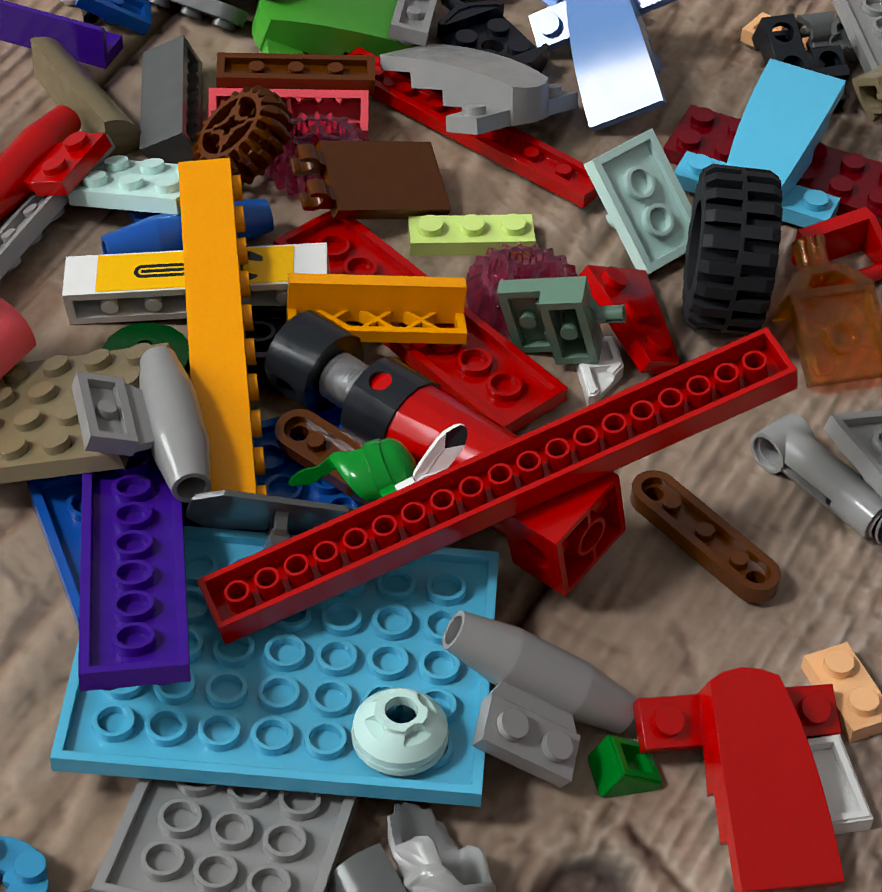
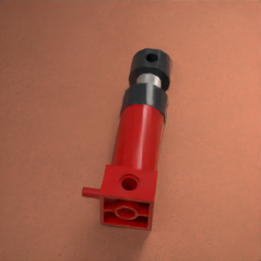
(324, 367)

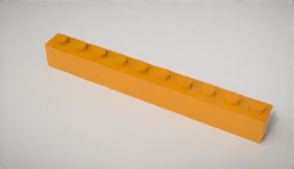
(219, 321)

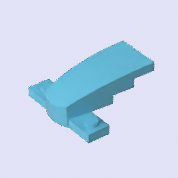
(779, 134)

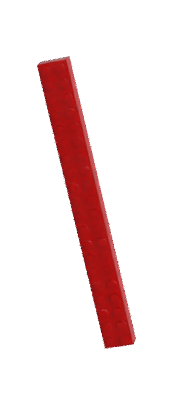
(496, 484)

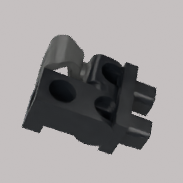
(789, 47)

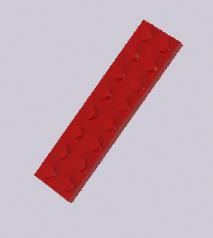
(483, 373)

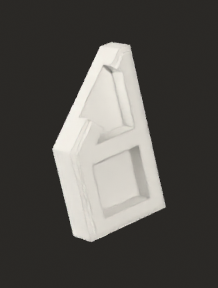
(600, 377)

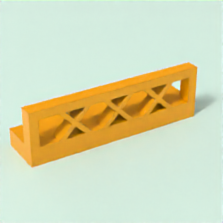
(383, 300)

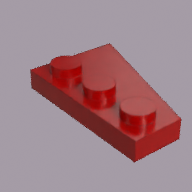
(645, 330)

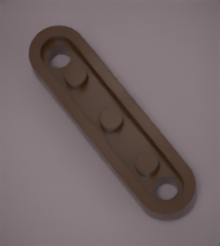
(320, 442)
(705, 536)

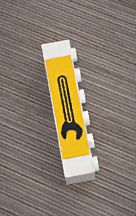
(153, 283)

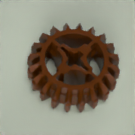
(247, 130)

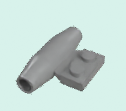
(156, 417)
(535, 696)

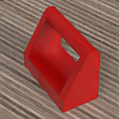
(850, 234)

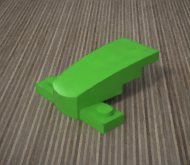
(324, 26)

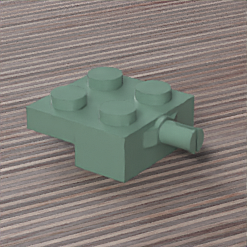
(556, 317)

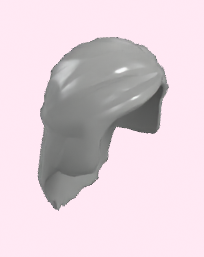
(430, 856)

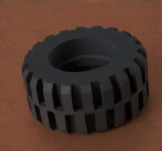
(732, 249)

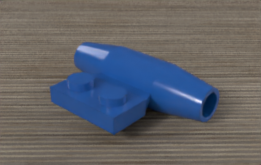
(164, 231)

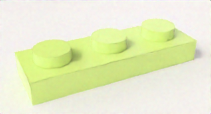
(467, 233)

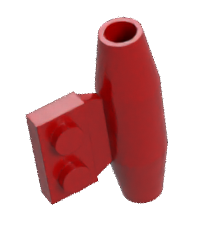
(48, 158)

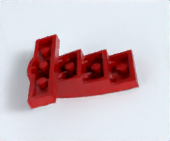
(758, 772)

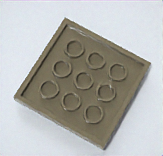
(41, 419)

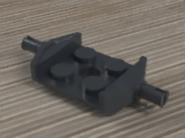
(486, 29)

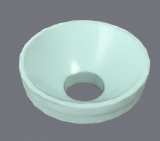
(400, 747)

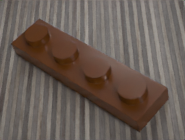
(296, 71)

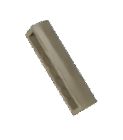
(76, 89)

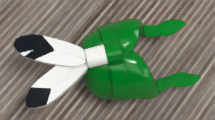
(386, 464)

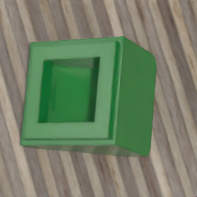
(621, 769)

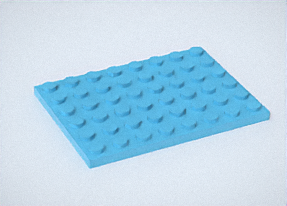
(286, 697)

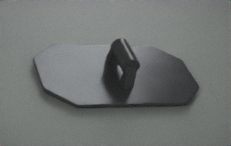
(260, 513)

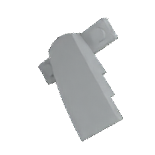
(487, 86)

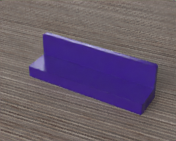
(83, 40)

